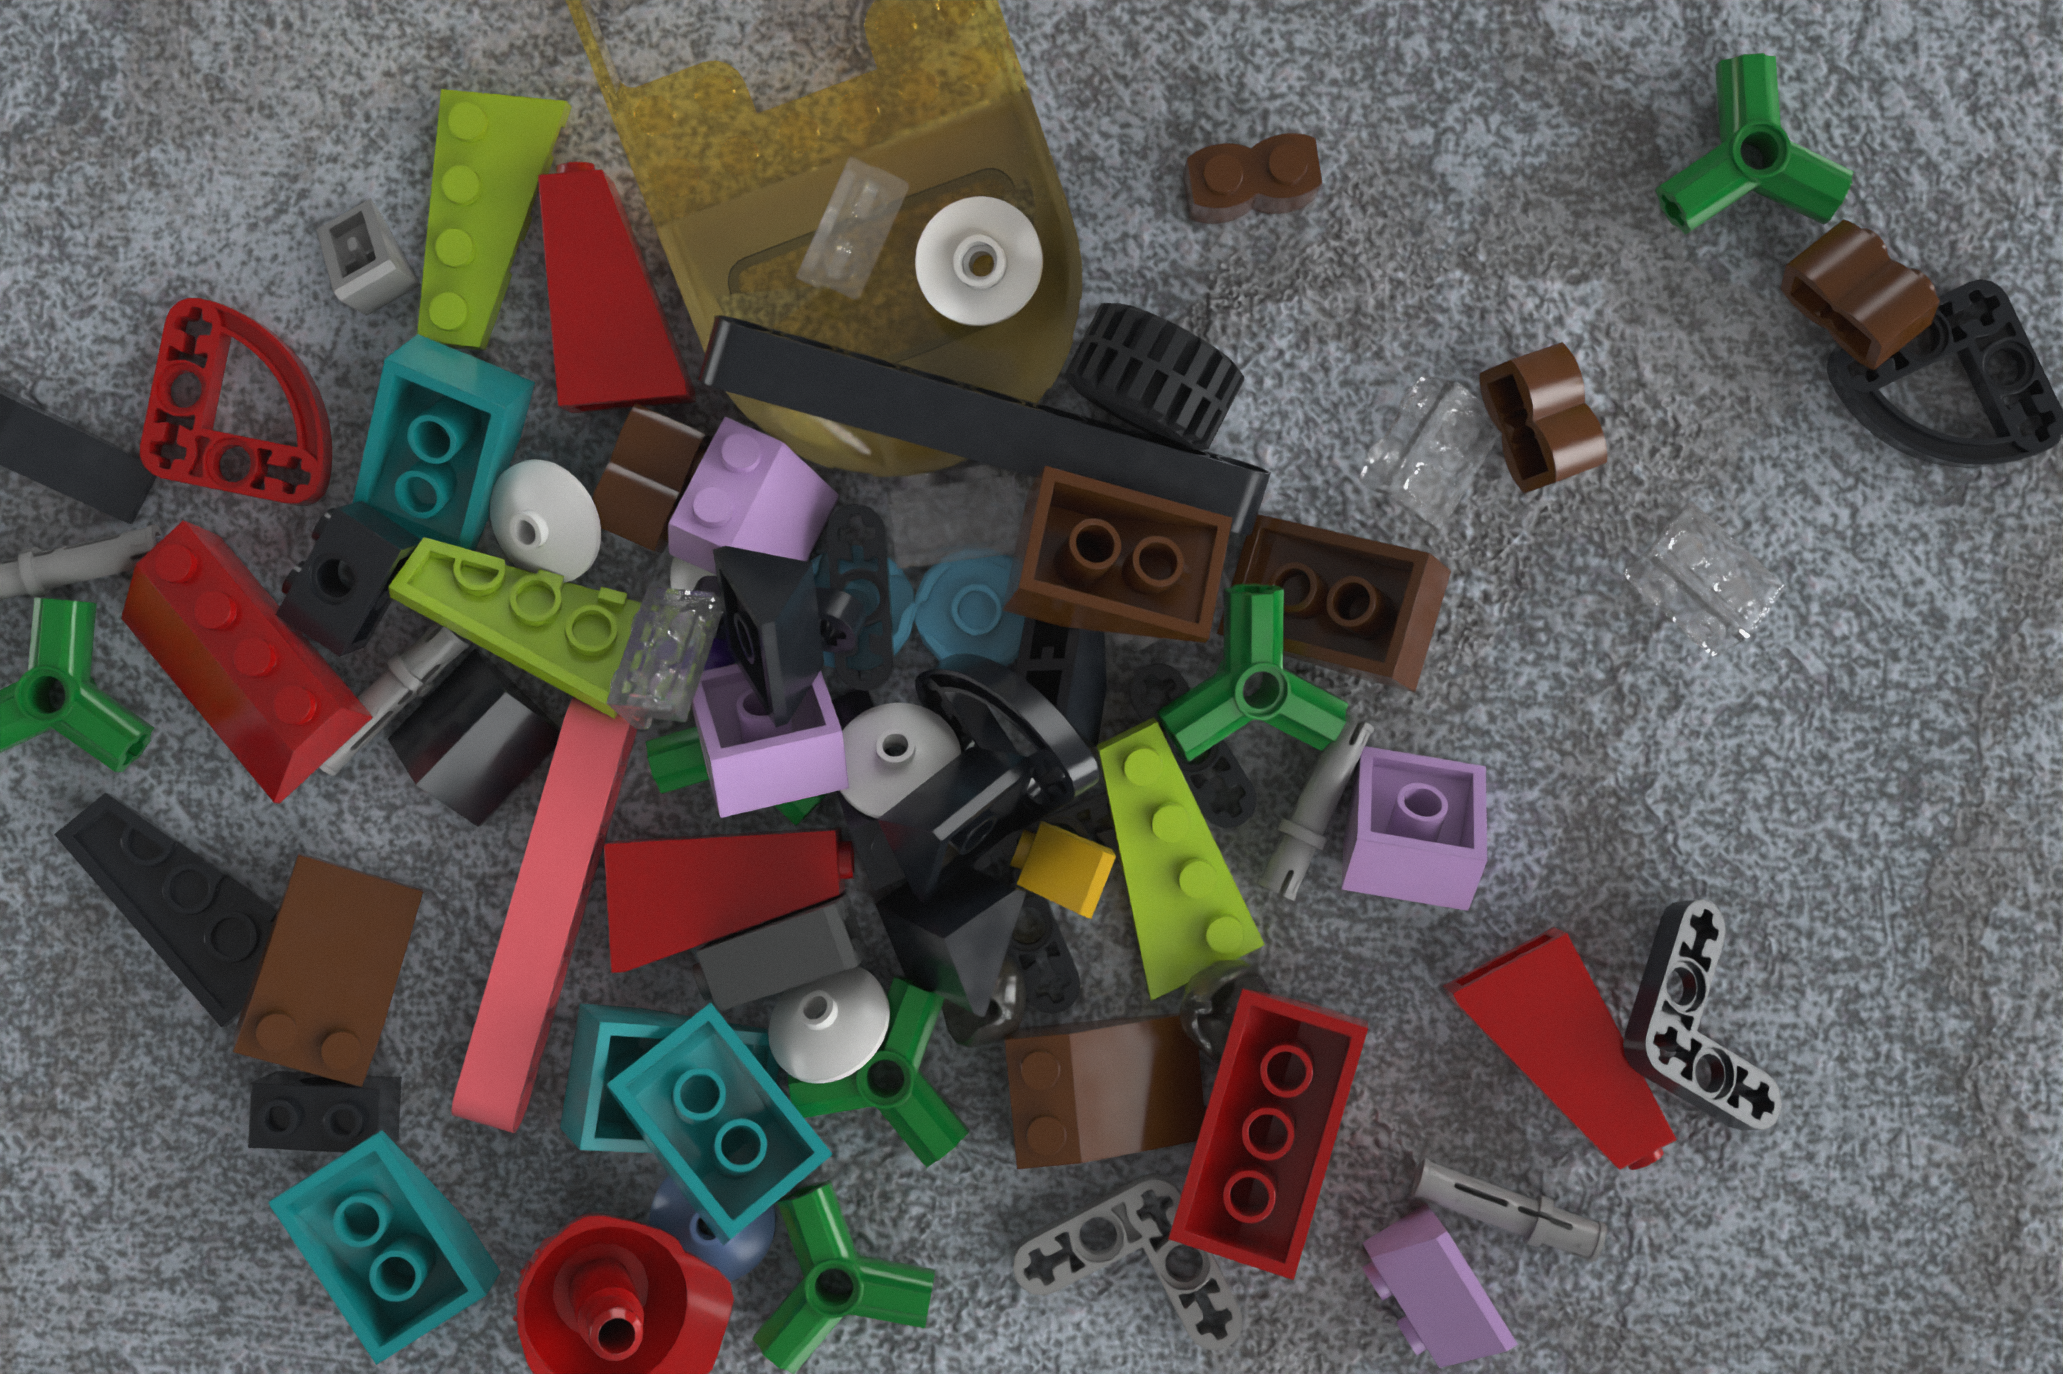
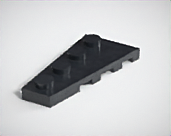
(177, 900)

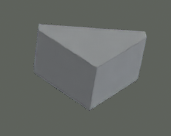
(365, 259)

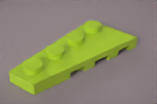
(481, 207)
(526, 617)
(1173, 871)

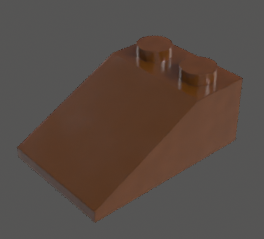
(1116, 560)
(1347, 599)
(328, 971)
(1102, 1089)

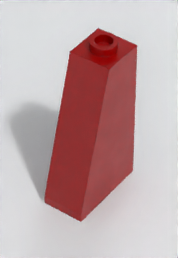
(603, 305)
(704, 887)
(1561, 1036)

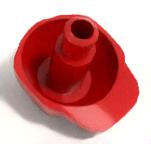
(620, 1302)

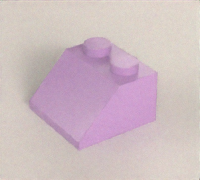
(752, 498)
(754, 761)
(1416, 829)
(1436, 1291)

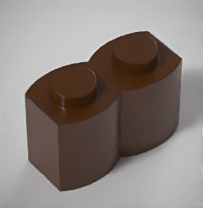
(1269, 178)
(1860, 293)
(1543, 417)
(648, 476)

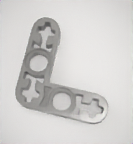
(1132, 1233)

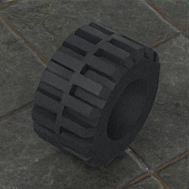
(1154, 375)

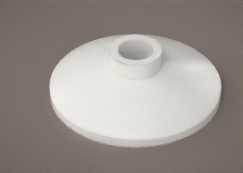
(957, 239)
(545, 519)
(882, 780)
(839, 1039)

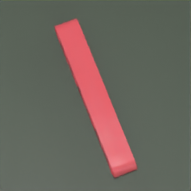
(544, 918)

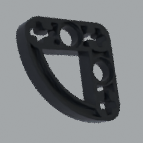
(1974, 344)
(960, 692)

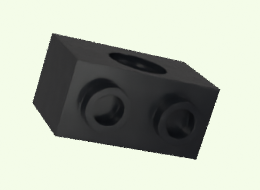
(318, 599)
(321, 1112)

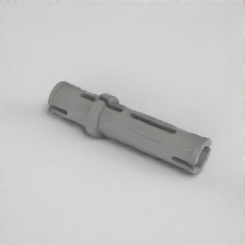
(40, 571)
(398, 685)
(1314, 809)
(1531, 1218)

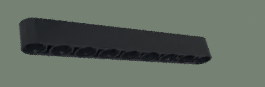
(970, 419)

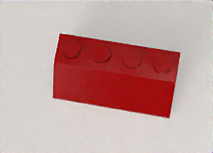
(238, 660)
(1269, 1131)

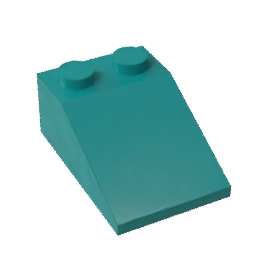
(440, 440)
(607, 1044)
(718, 1123)
(385, 1245)

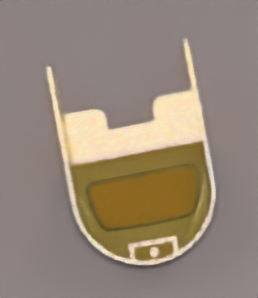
(748, 189)

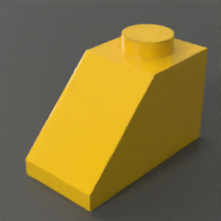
(1063, 867)

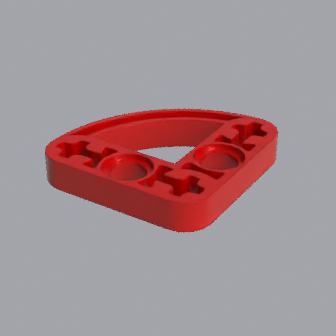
(207, 446)

